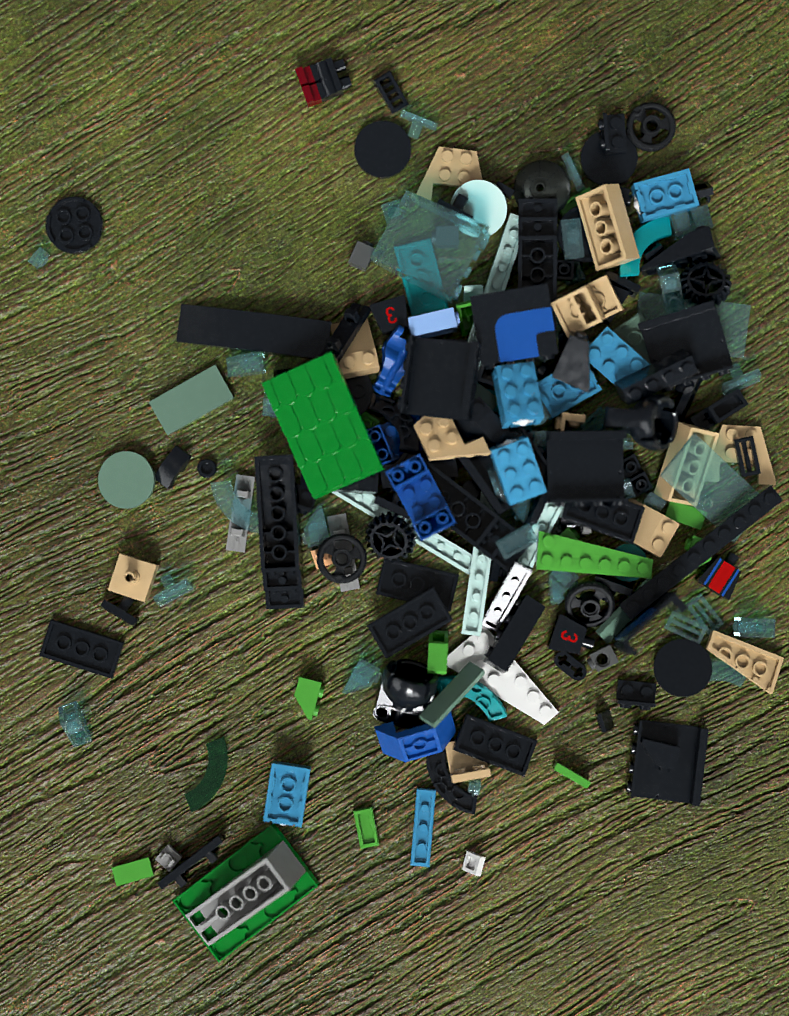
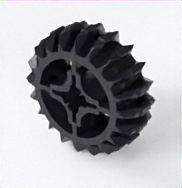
(715, 279)
(404, 544)

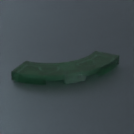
(213, 777)

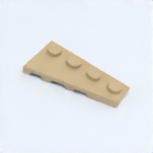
(750, 661)

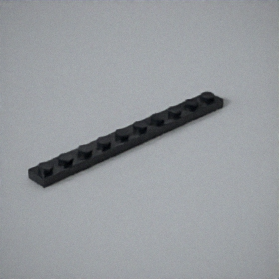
(700, 552)

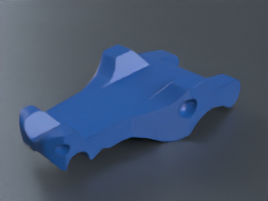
(392, 363)

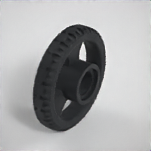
(646, 142)
(328, 547)
(591, 611)

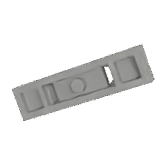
(337, 525)
(238, 537)

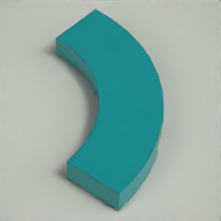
(644, 237)
(482, 696)

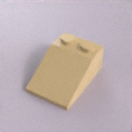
(361, 355)
(654, 531)

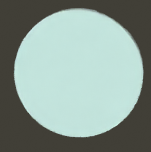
(484, 203)

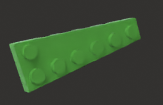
(571, 555)

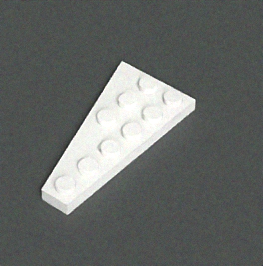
(512, 686)

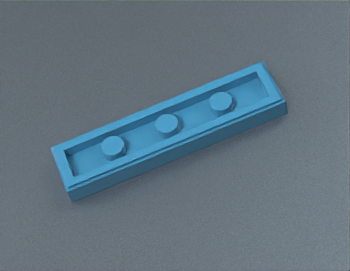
(423, 827)

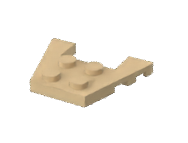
(450, 168)
(443, 441)
(726, 450)

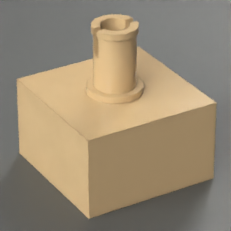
(133, 577)

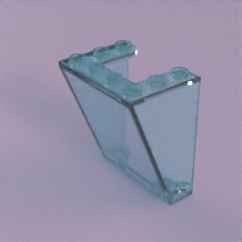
(430, 246)

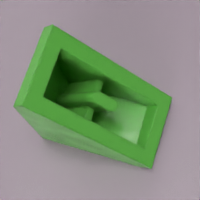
(466, 317)

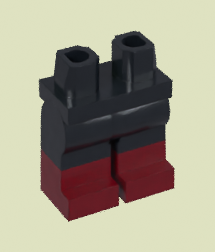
(322, 82)

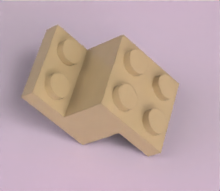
(587, 305)

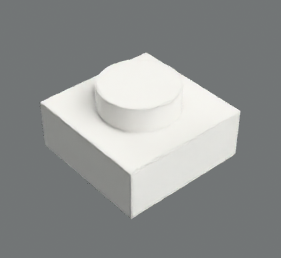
(473, 863)

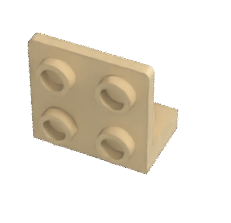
(570, 419)
(465, 767)

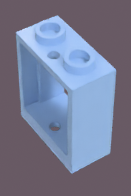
(434, 323)

